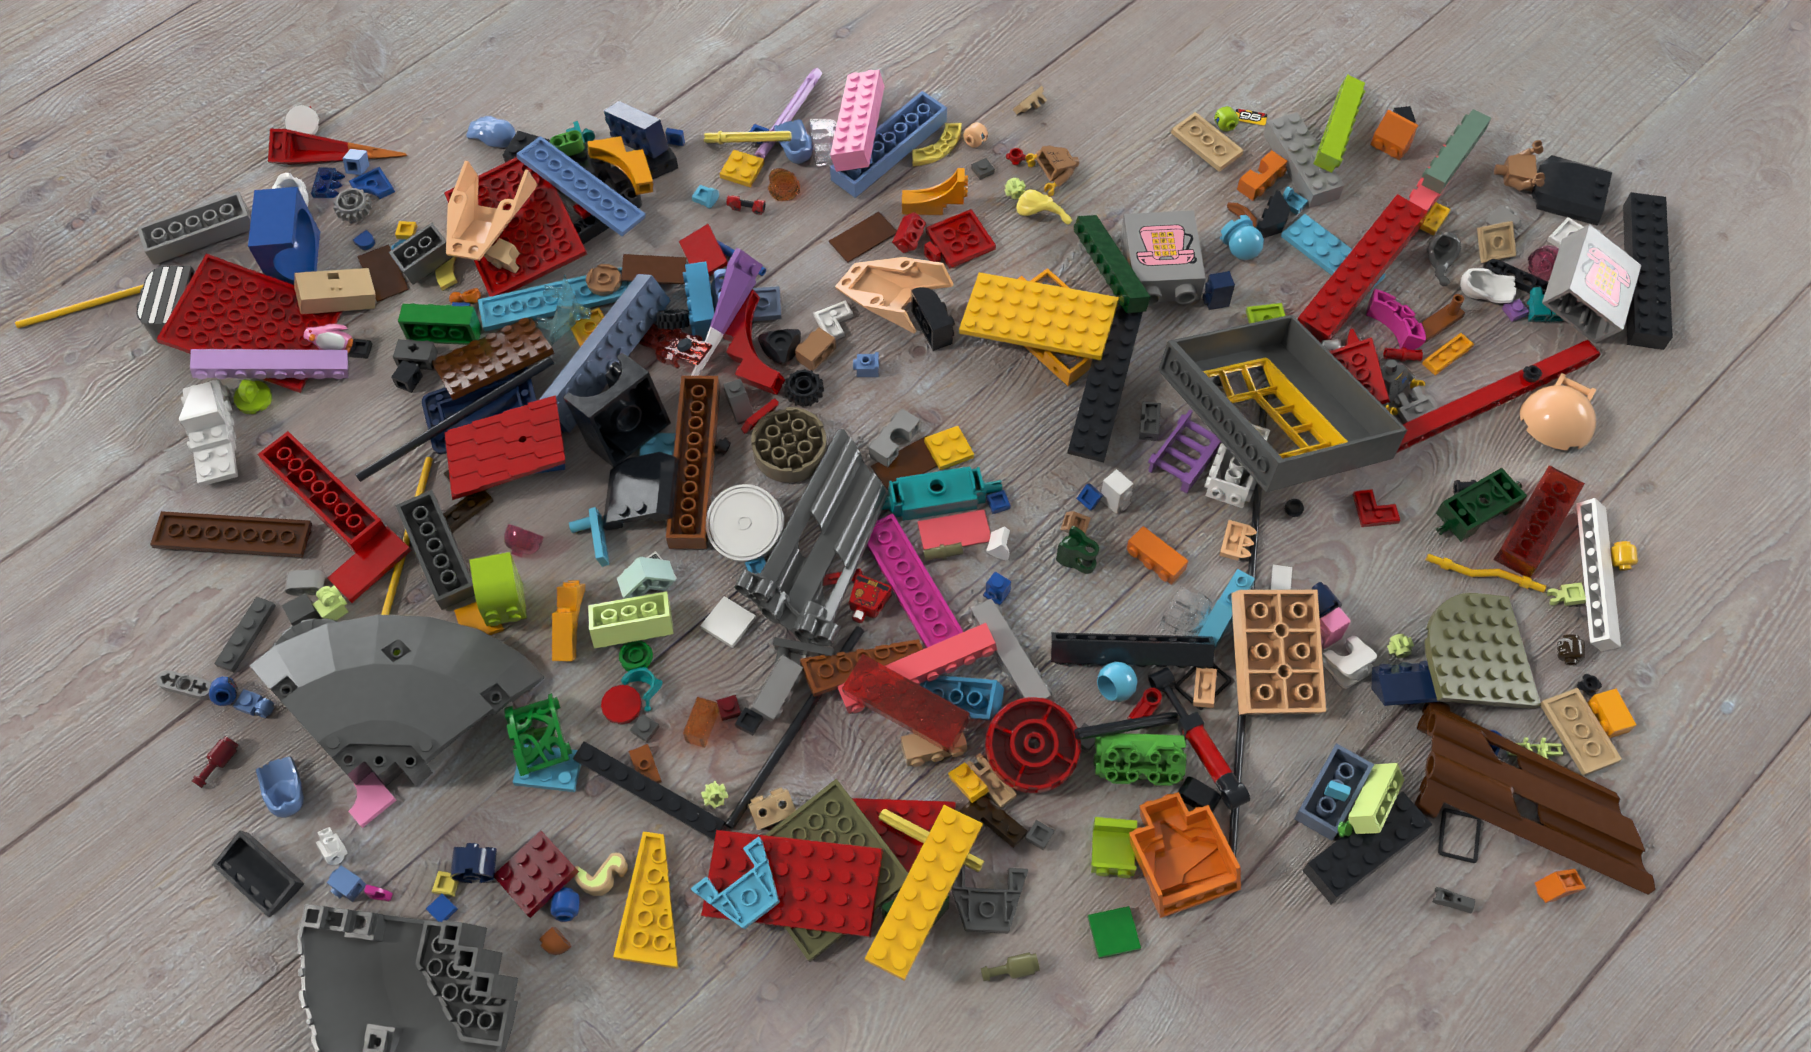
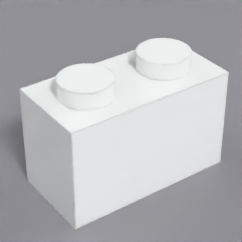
(1116, 491)

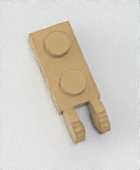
(998, 791)

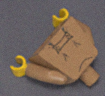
(1056, 164)

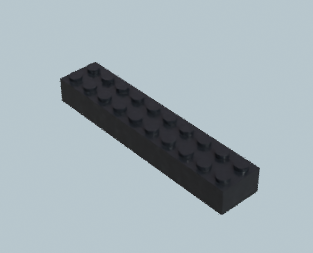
(1647, 243)

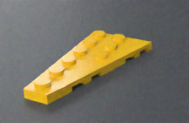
(647, 920)

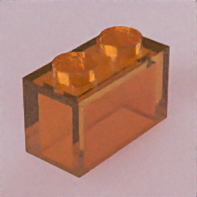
(701, 722)

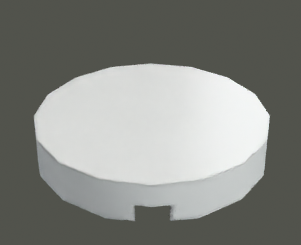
(302, 119)

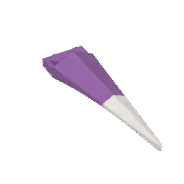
(736, 287)

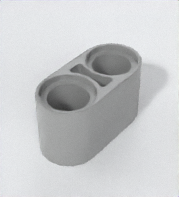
(304, 581)

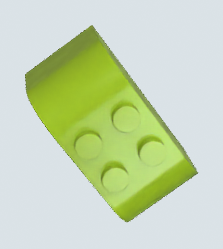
(498, 589)

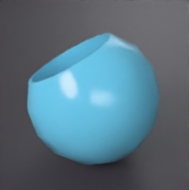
(1117, 681)

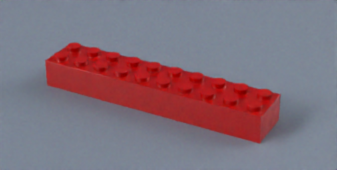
(1362, 268)

